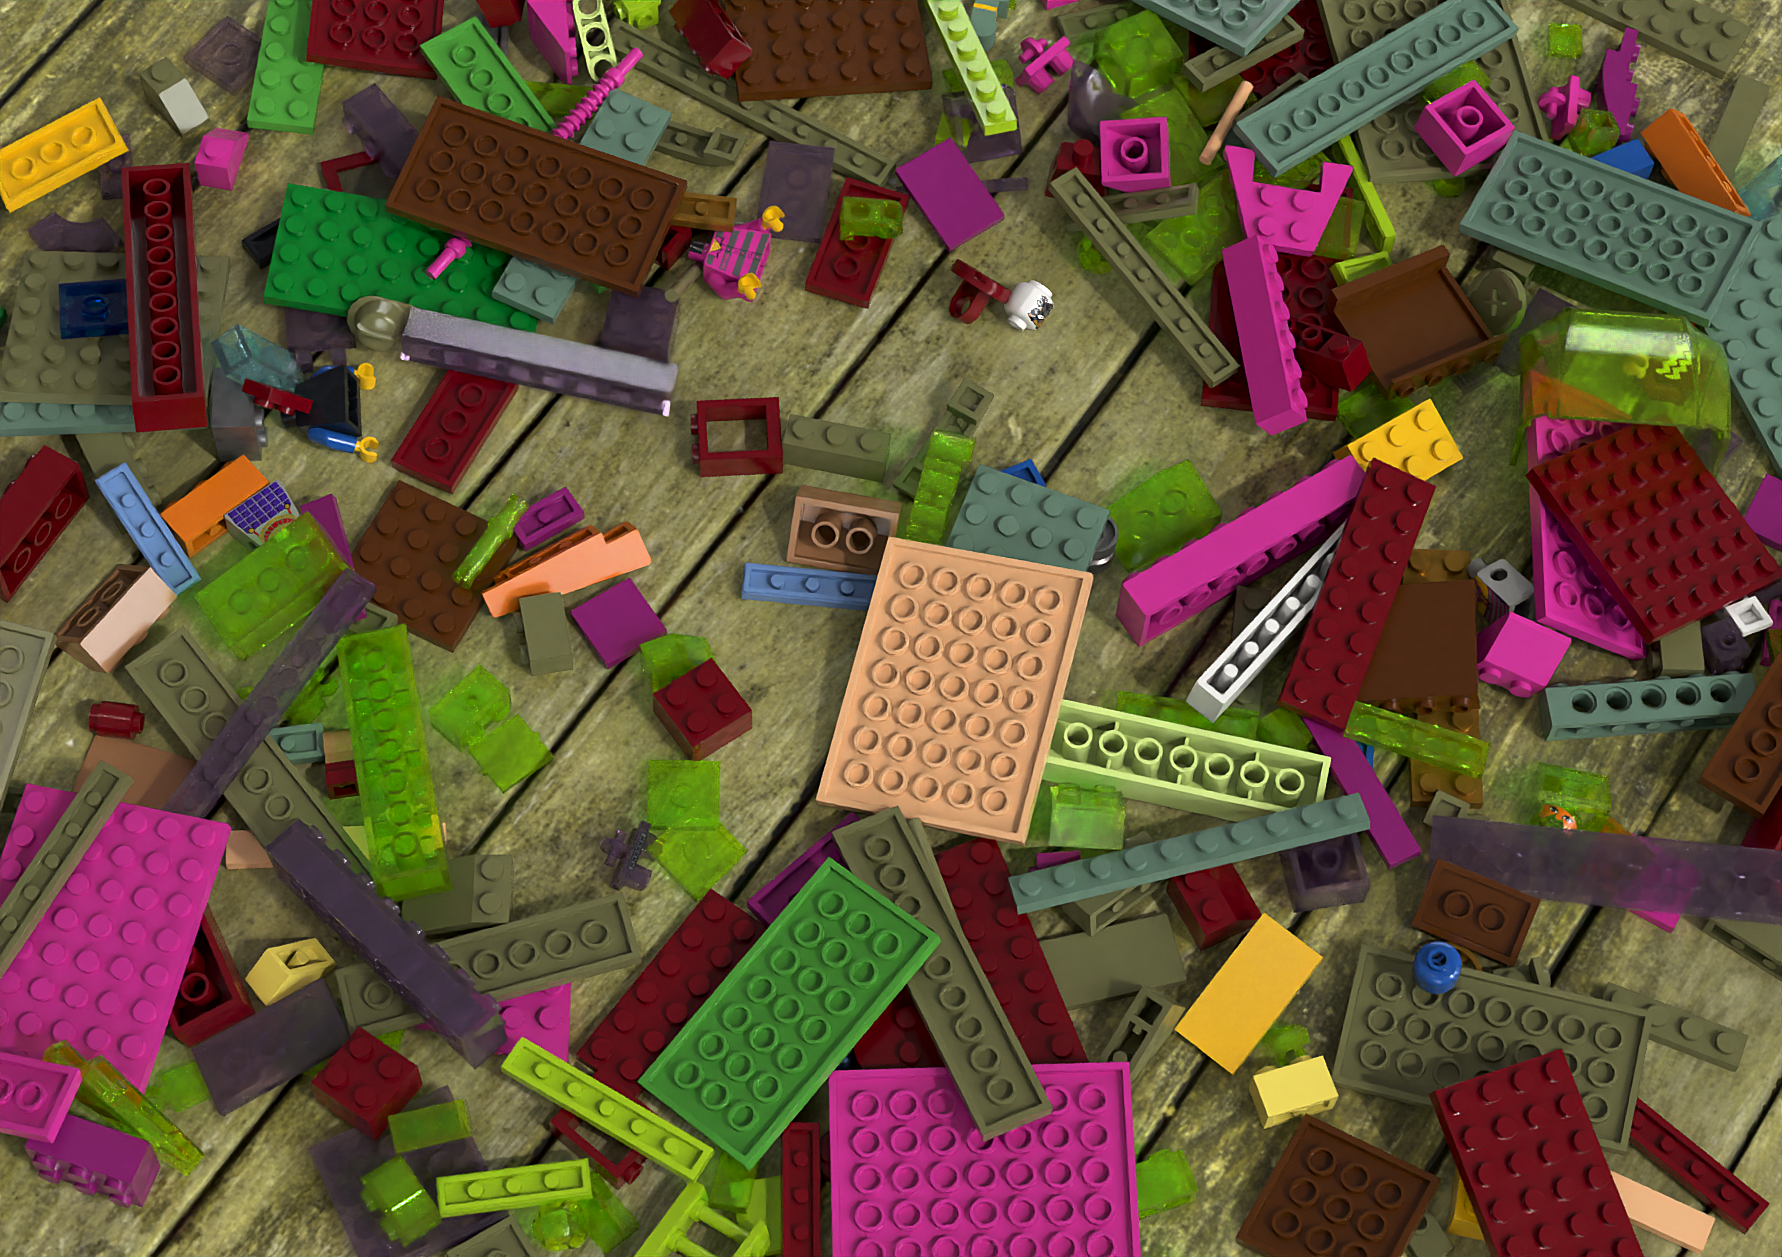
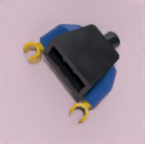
(336, 409)

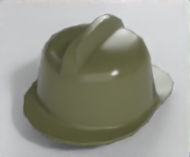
(378, 322)

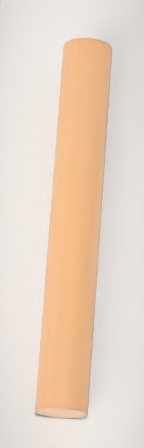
(1226, 122)

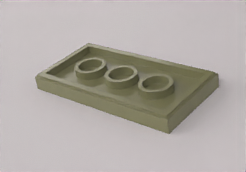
(1115, 962)

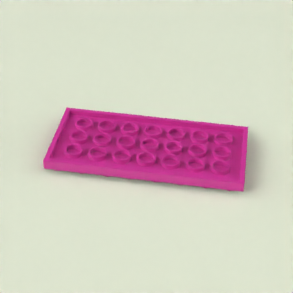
(1565, 585)

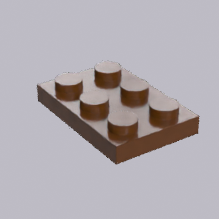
(1476, 911)

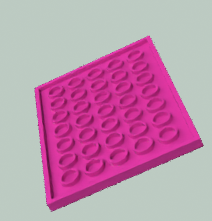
(114, 937)
(926, 1185)

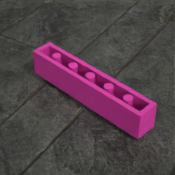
(1265, 335)

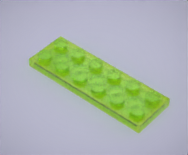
(1196, 241)

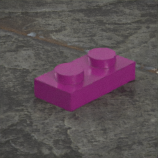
(548, 518)

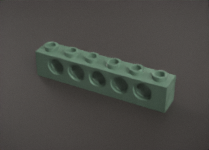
(1669, 715)

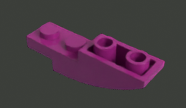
(1614, 84)

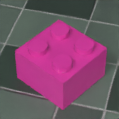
(1464, 127)

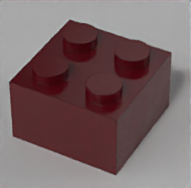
(702, 711)
(366, 1083)

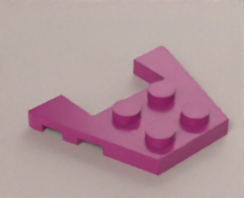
(1279, 214)

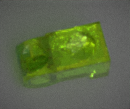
(870, 218)

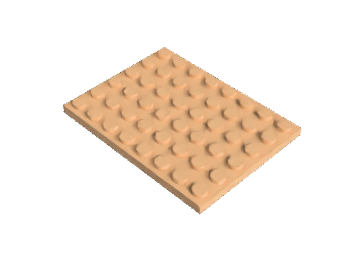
(956, 689)

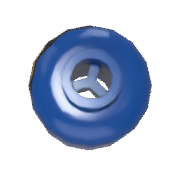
(1436, 978)

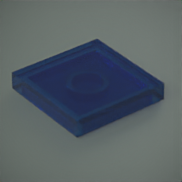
(93, 308)

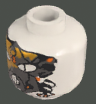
(1028, 305)

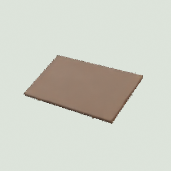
(153, 770)

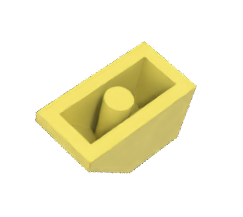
(288, 969)

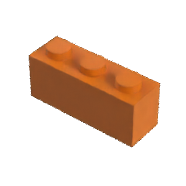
(200, 514)

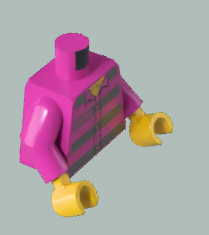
(738, 259)

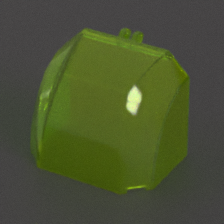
(1622, 372)

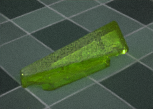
(126, 1107)

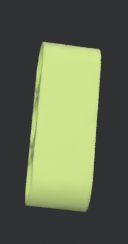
(592, 21)

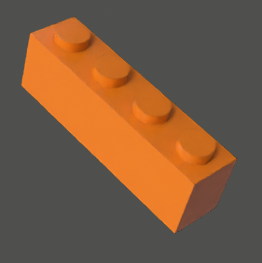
(1689, 162)

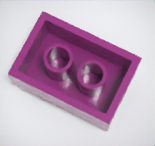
(97, 1161)

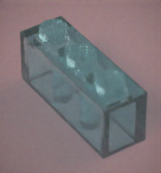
(256, 358)

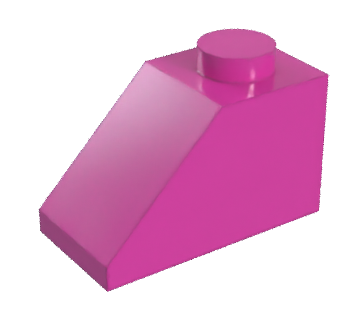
(220, 157)

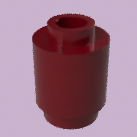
(116, 720)

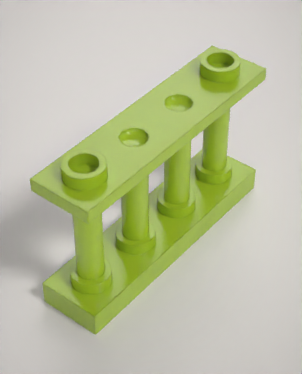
(693, 1206)

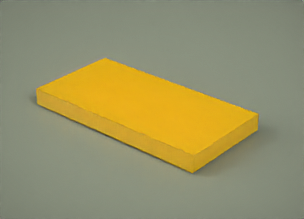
(58, 154)
(1248, 993)

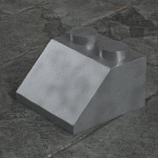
(236, 420)

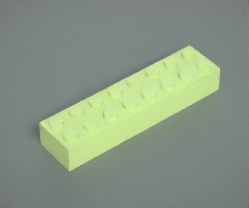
(1181, 764)

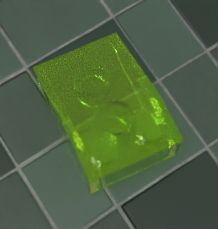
(1163, 515)

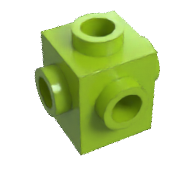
(637, 13)

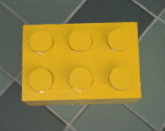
(1411, 442)

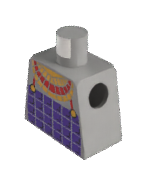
(261, 516)

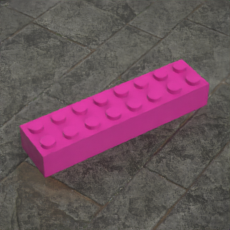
(1238, 551)

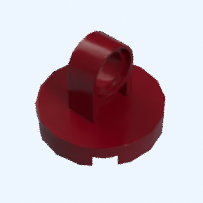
(977, 289)

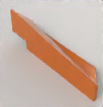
(568, 566)

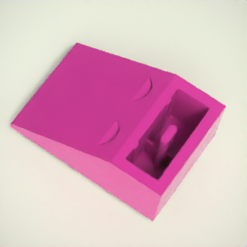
(554, 35)

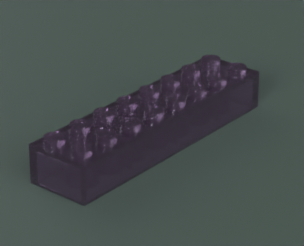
(388, 943)

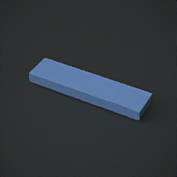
(147, 529)
(807, 586)

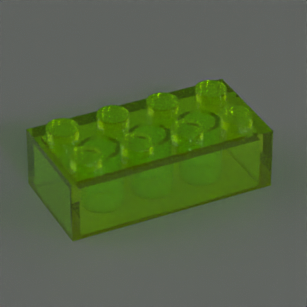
(273, 586)

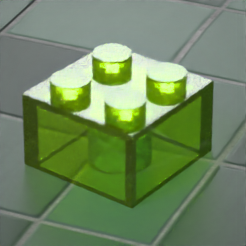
(1137, 54)
(1086, 816)

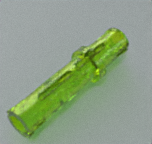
(498, 530)

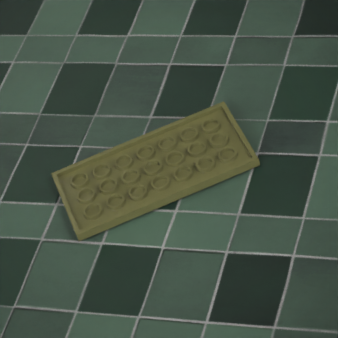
(1415, 1042)

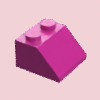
(1135, 154)
(1519, 654)

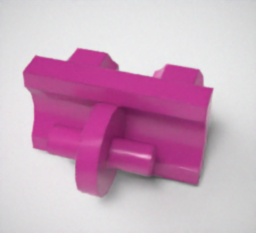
(1055, 56)
(1562, 106)

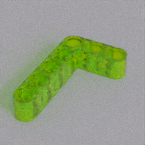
(938, 483)

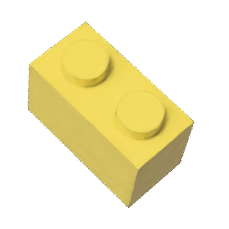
(1292, 1090)

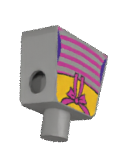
(1501, 590)

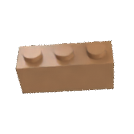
(841, 530)
(115, 617)

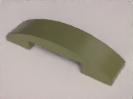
(701, 146)
(962, 415)

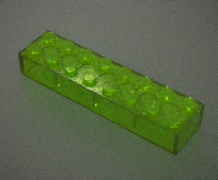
(393, 764)

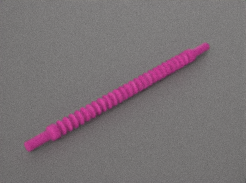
(612, 79)

